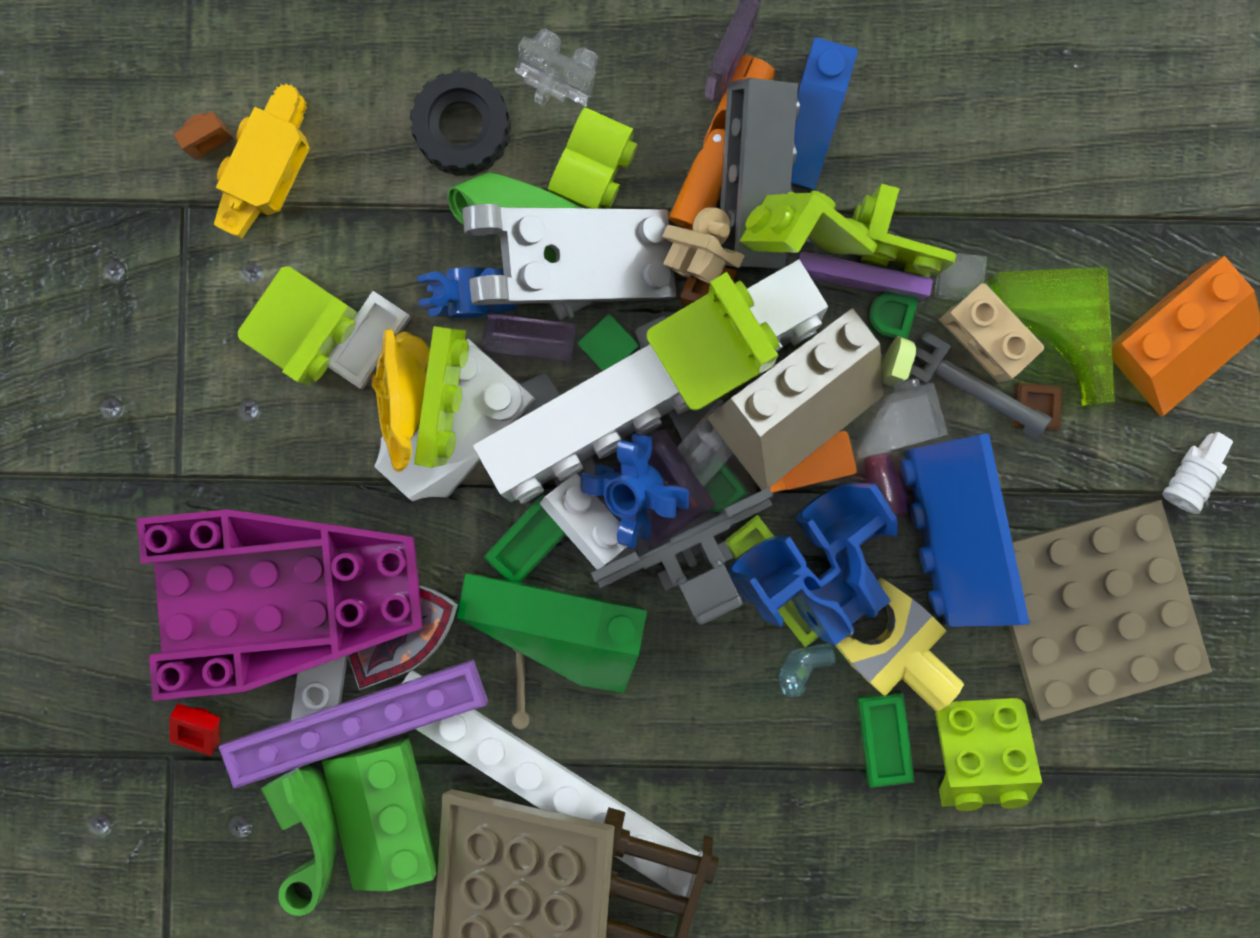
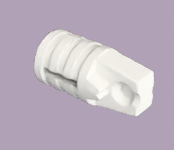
(1198, 473)

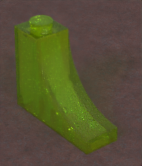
(1072, 314)

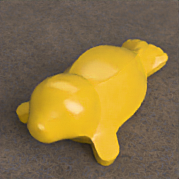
(400, 392)

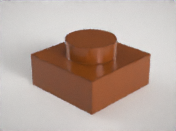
(202, 134)

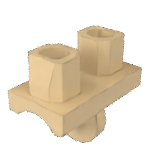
(700, 250)

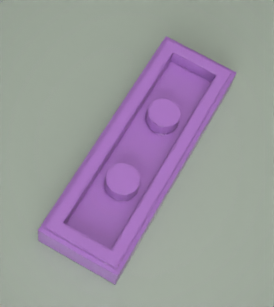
(865, 276)

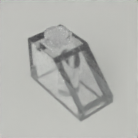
(902, 420)

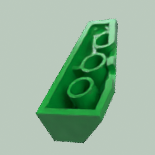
(568, 632)

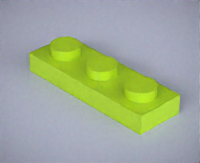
(441, 397)

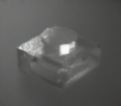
(961, 277)

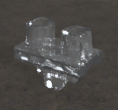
(554, 72)
(705, 449)

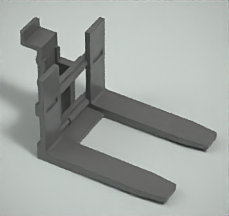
(711, 591)

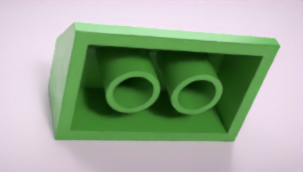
(382, 816)

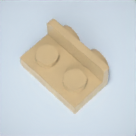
(992, 334)

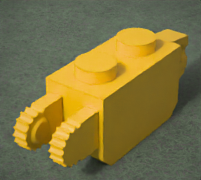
(262, 162)

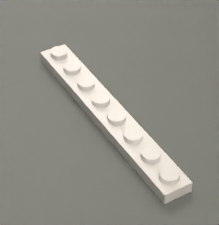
(549, 785)

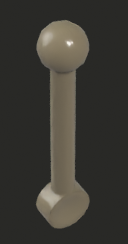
(520, 718)

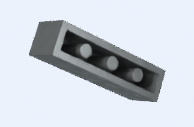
(757, 156)

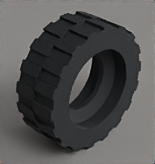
(453, 89)

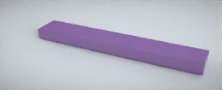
(354, 724)

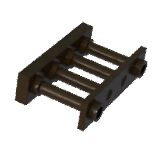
(701, 867)

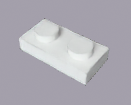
(584, 521)

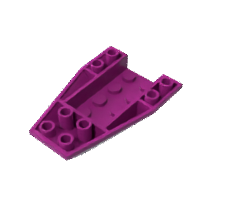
(269, 597)

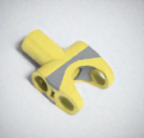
(904, 652)

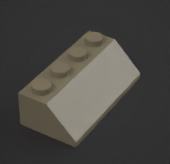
(803, 400)

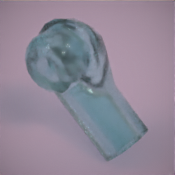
(800, 665)

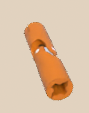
(704, 178)

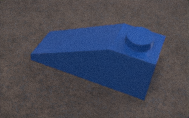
(820, 100)

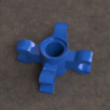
(453, 295)
(634, 490)

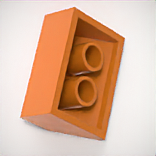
(1188, 334)

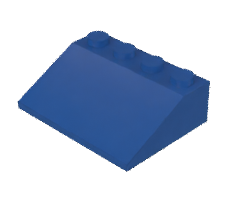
(964, 533)

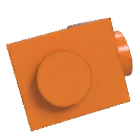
(827, 463)

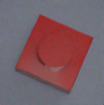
(194, 729)

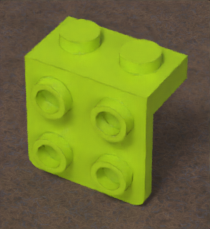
(789, 219)
(894, 250)
(297, 325)
(714, 344)
(987, 754)

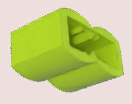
(593, 160)

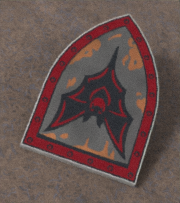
(409, 650)

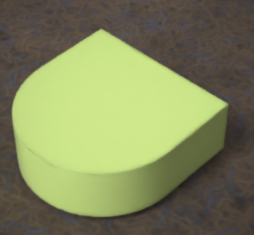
(898, 361)

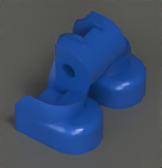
(829, 604)

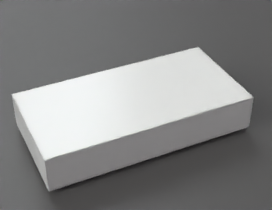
(359, 354)

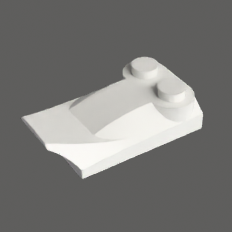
(488, 404)

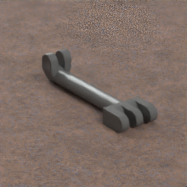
(936, 364)

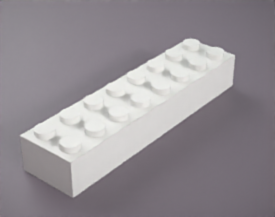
(627, 398)

